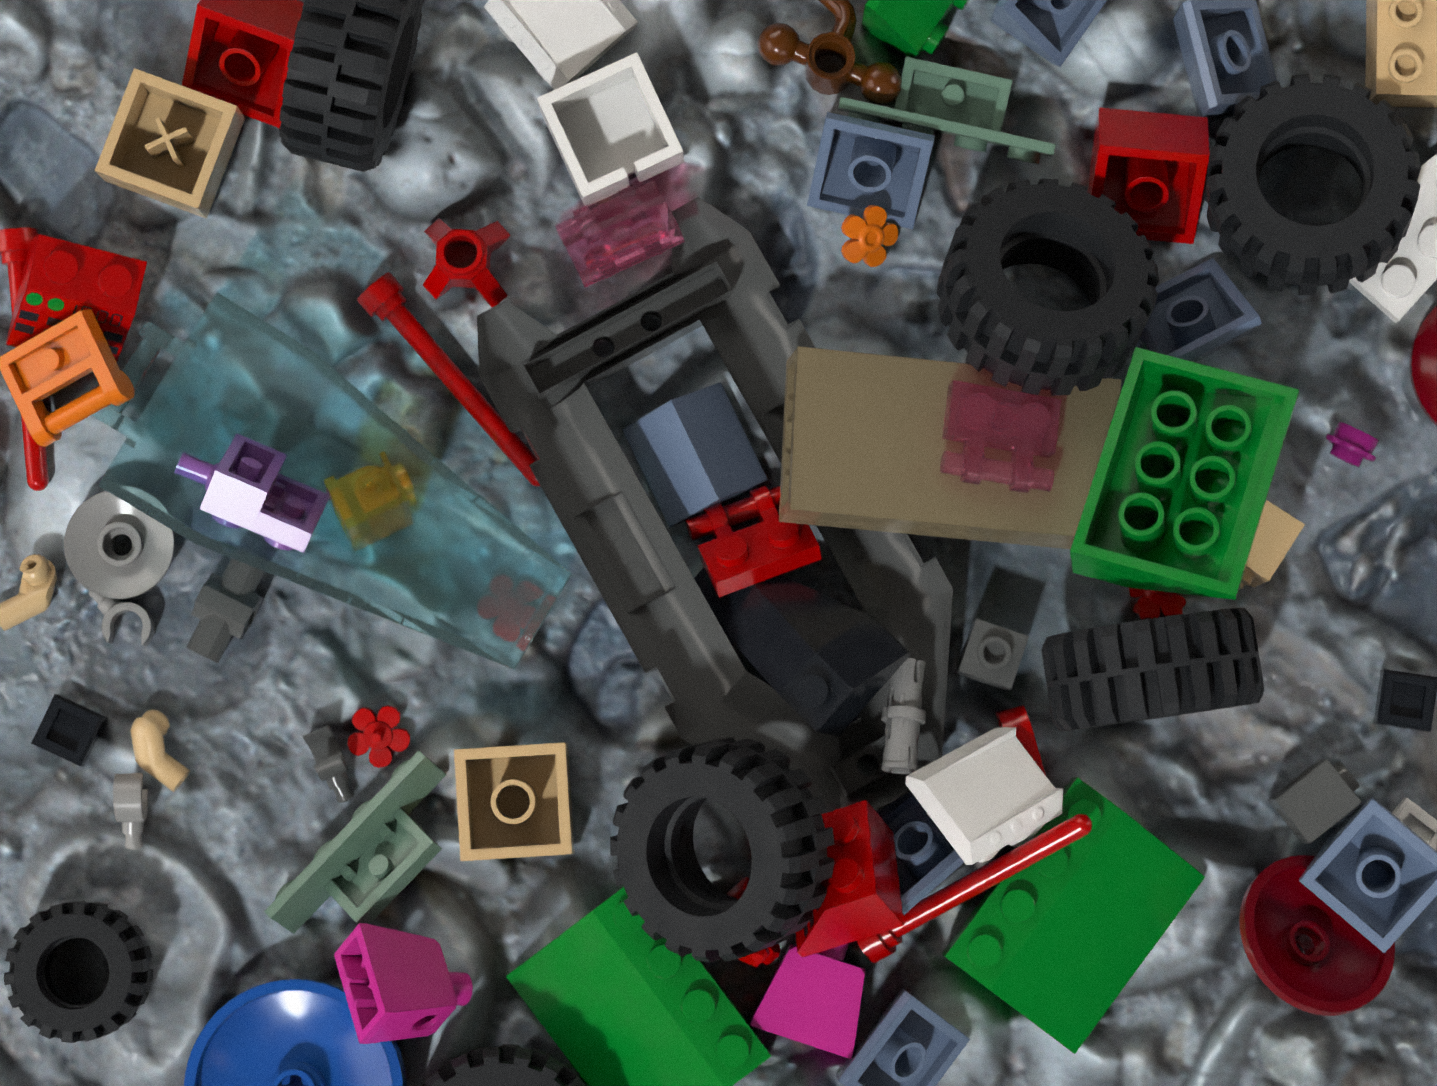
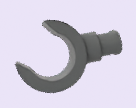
(330, 762)

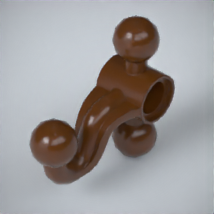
(781, 45)

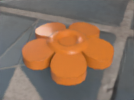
(868, 236)

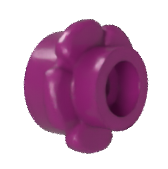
(1352, 444)

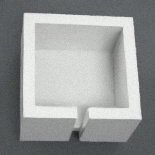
(610, 129)

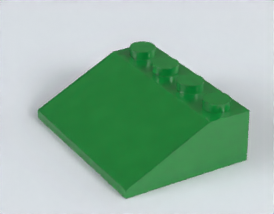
(1182, 478)
(1077, 922)
(634, 1008)

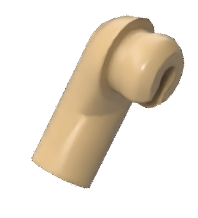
(34, 592)
(150, 752)

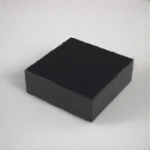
(1405, 700)
(69, 730)

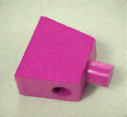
(397, 984)
(813, 1000)

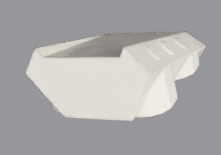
(562, 35)
(986, 795)

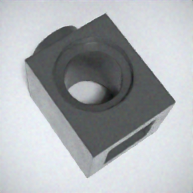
(991, 654)
(1316, 799)

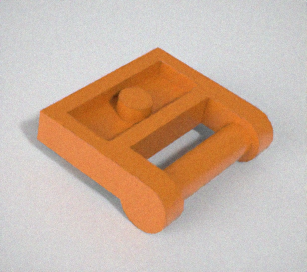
(56, 361)

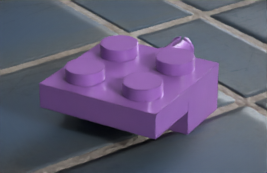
(253, 494)

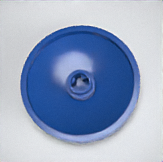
(290, 1037)

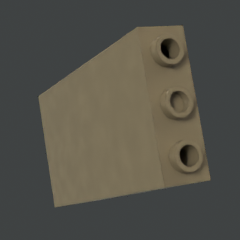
(870, 447)

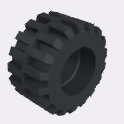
(31, 971)

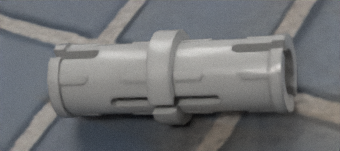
(903, 718)

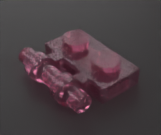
(619, 232)
(1004, 421)

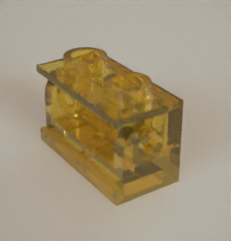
(372, 502)

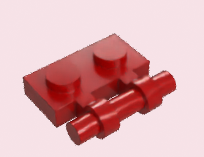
(754, 552)

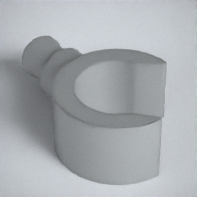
(114, 608)
(130, 807)

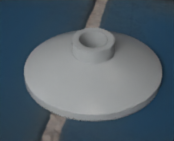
(91, 552)

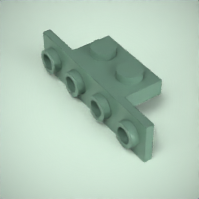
(954, 104)
(370, 856)

